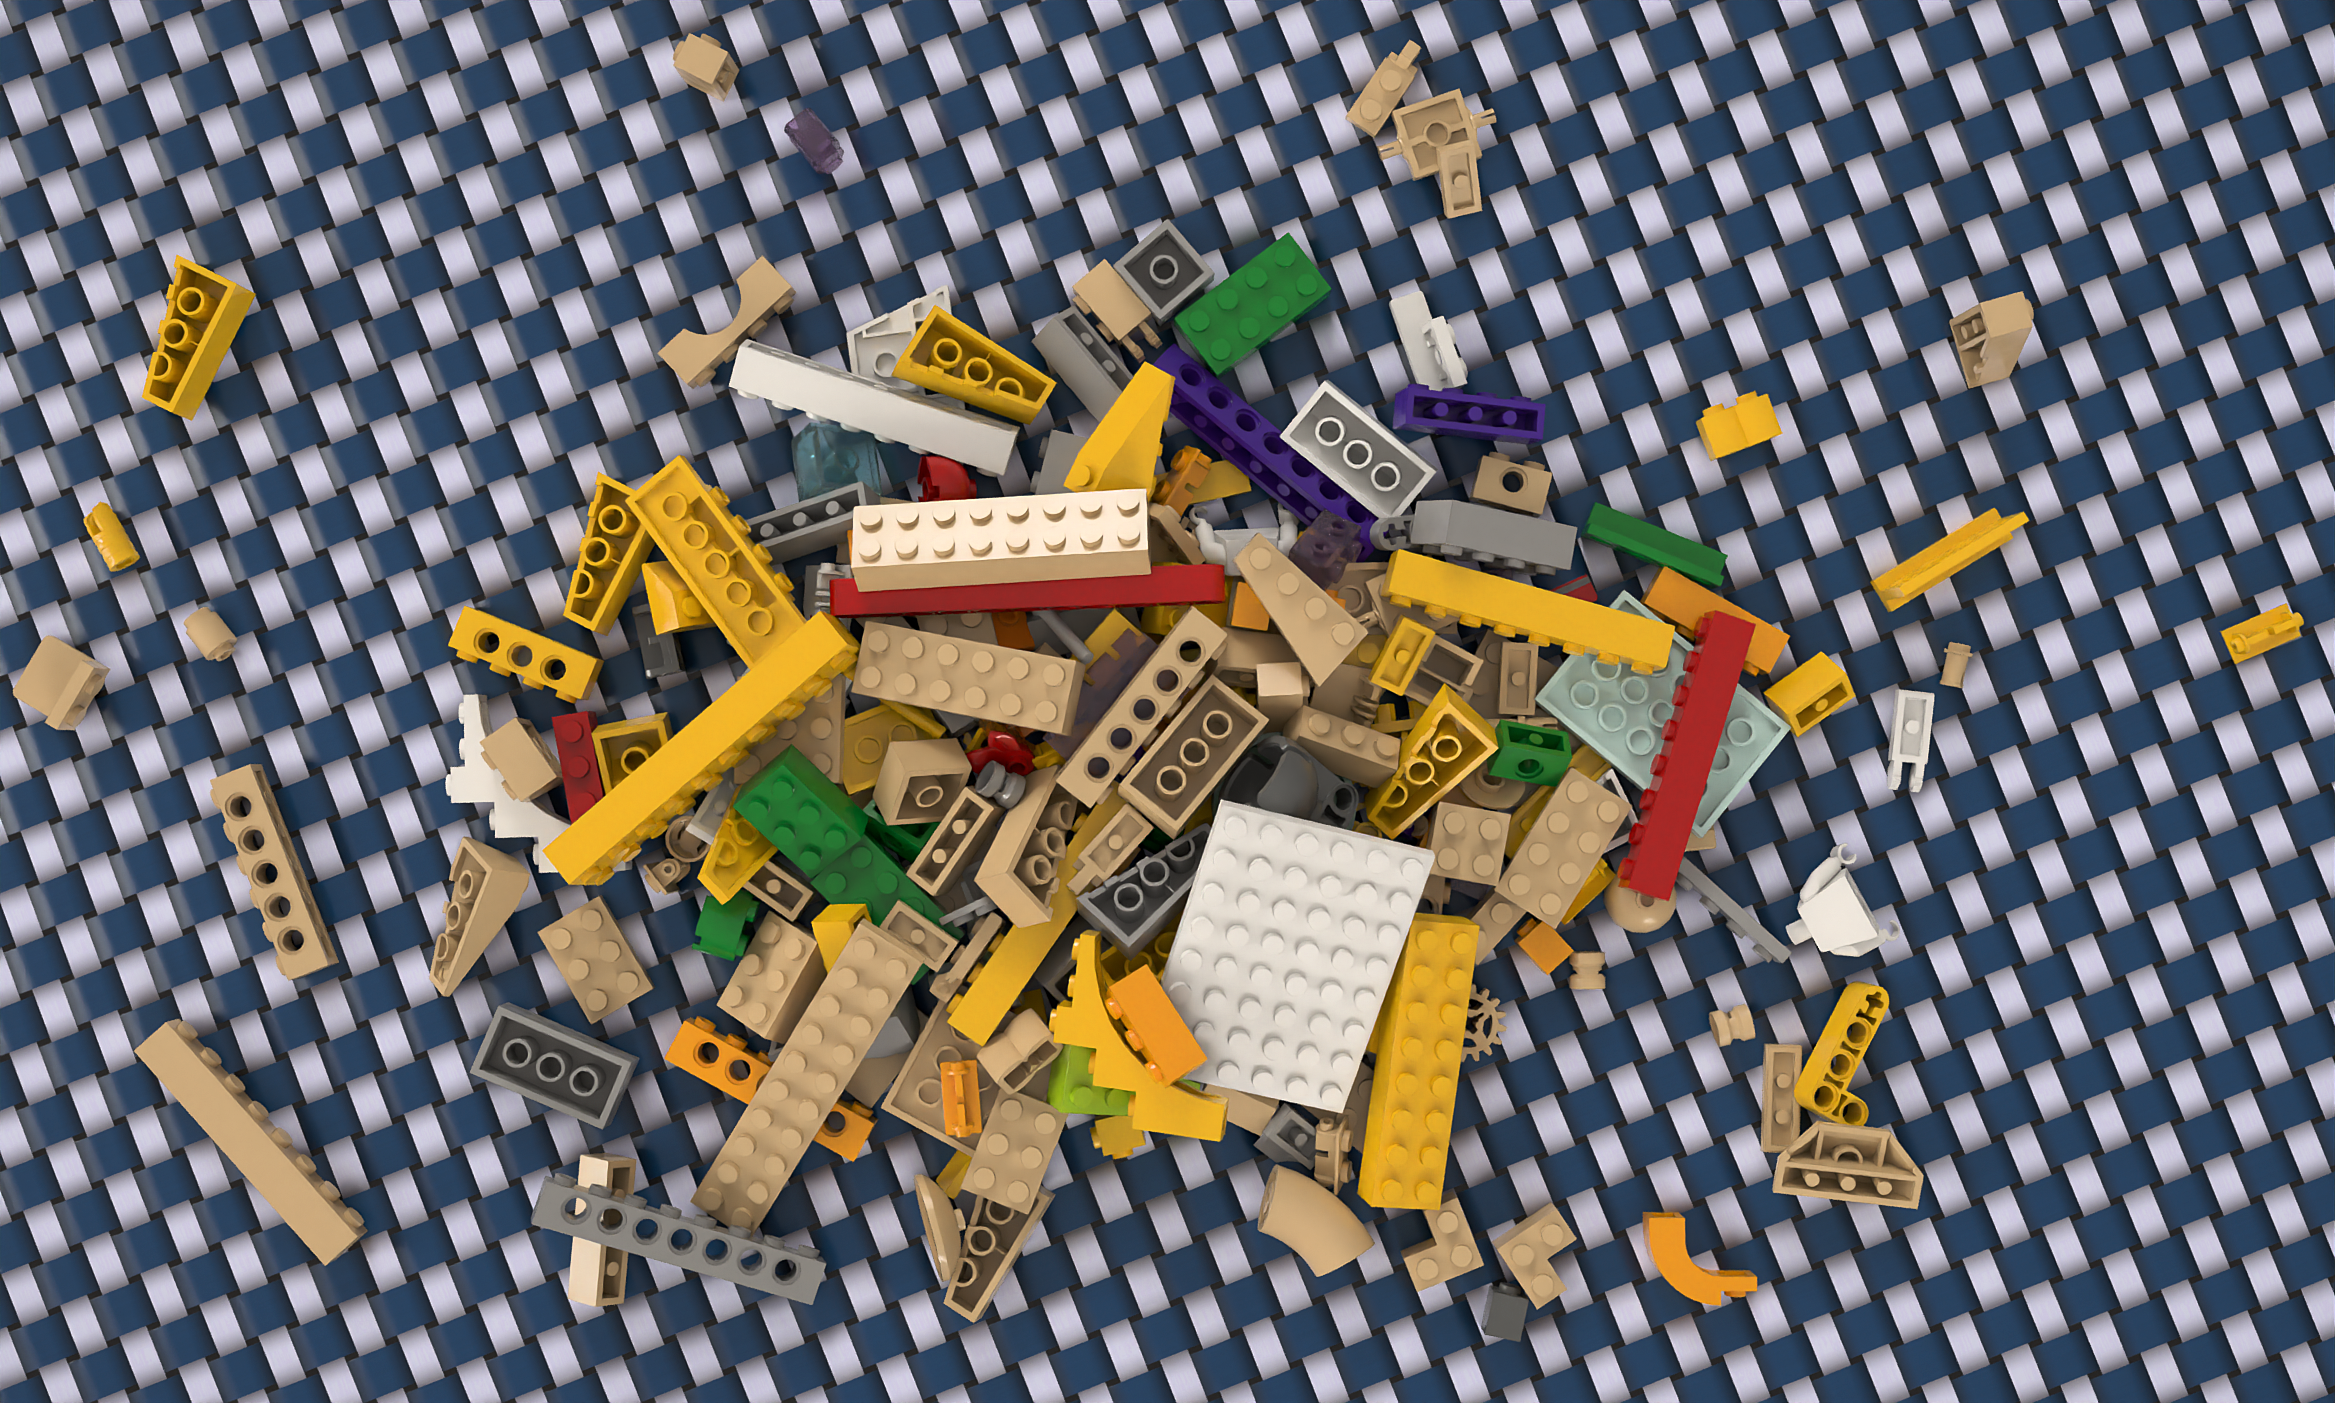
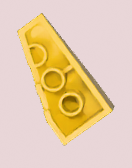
(1127, 440)

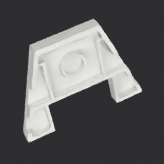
(881, 342)

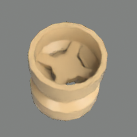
(1587, 967)
(1732, 1025)

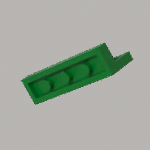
(1654, 545)

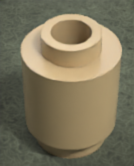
(210, 634)

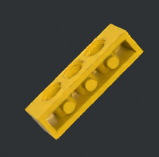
(476, 626)

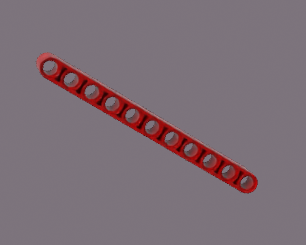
(1163, 587)

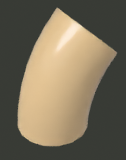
(1311, 1221)

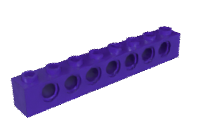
(1256, 447)

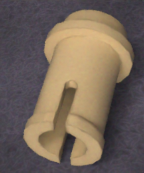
(1955, 664)

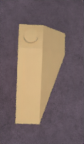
(482, 900)

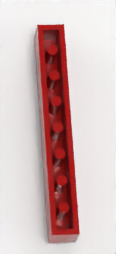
(1686, 755)

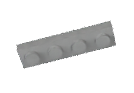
(1739, 920)

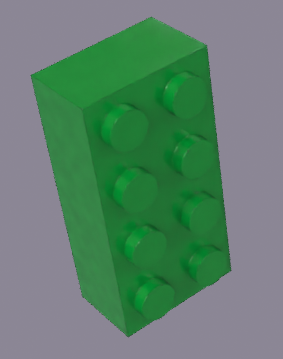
(1252, 306)
(877, 879)

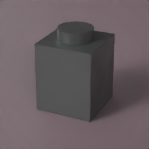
(1505, 1312)

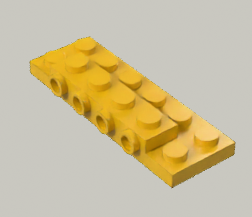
(718, 560)

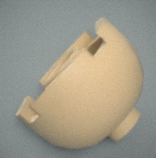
(1636, 911)

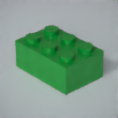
(801, 811)

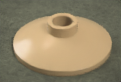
(1497, 794)

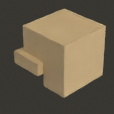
(1440, 665)

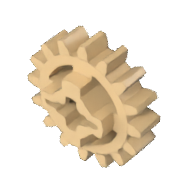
(1481, 1013)

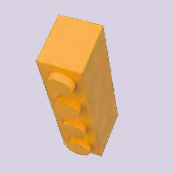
(1684, 601)

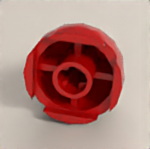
(944, 480)

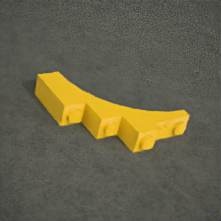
(1116, 1065)

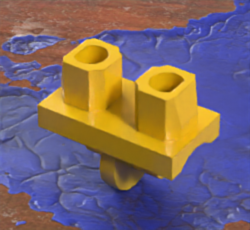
(1387, 723)

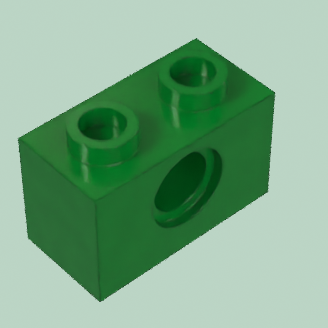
(1530, 753)
(902, 839)

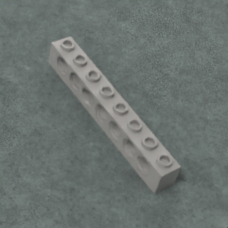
(797, 1285)

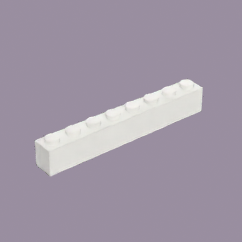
(873, 407)

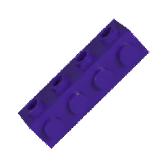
(1468, 415)

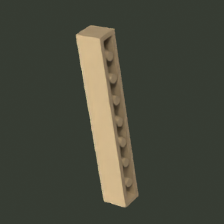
(251, 1140)

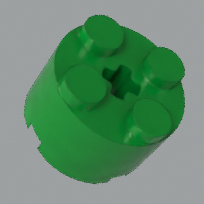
(724, 925)

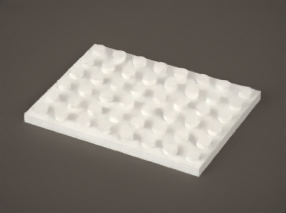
(1290, 951)

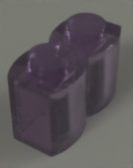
(815, 142)

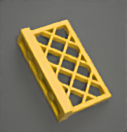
(1945, 557)

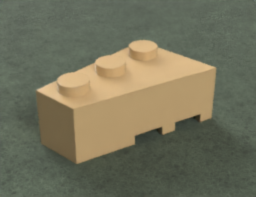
(1992, 337)

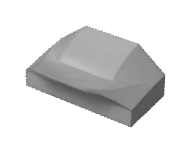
(1289, 1138)

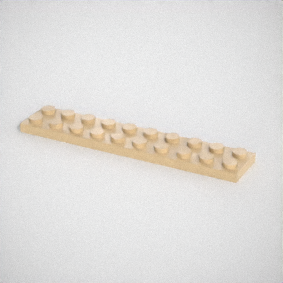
(808, 1077)

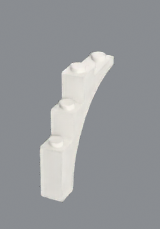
(481, 784)

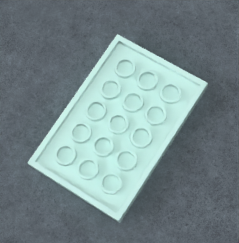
(1625, 712)

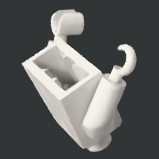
(1224, 545)
(1837, 912)

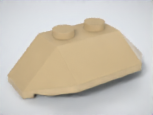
(1849, 1166)

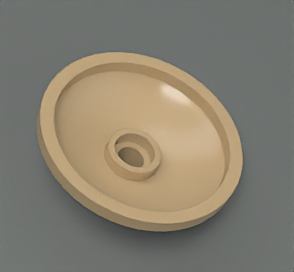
(940, 1224)

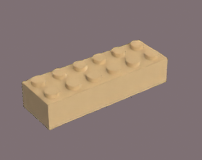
(968, 678)

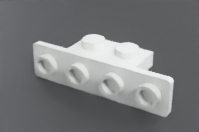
(1428, 344)

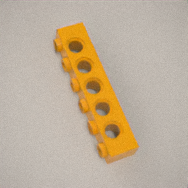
(688, 1055)

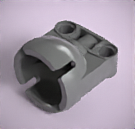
(1291, 785)

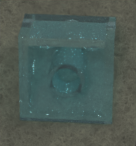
(833, 458)

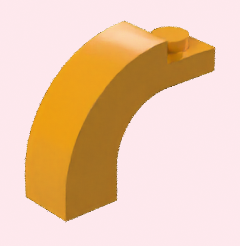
(1667, 1250)

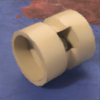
(683, 844)

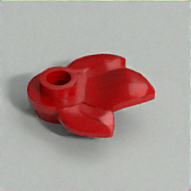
(1005, 751)

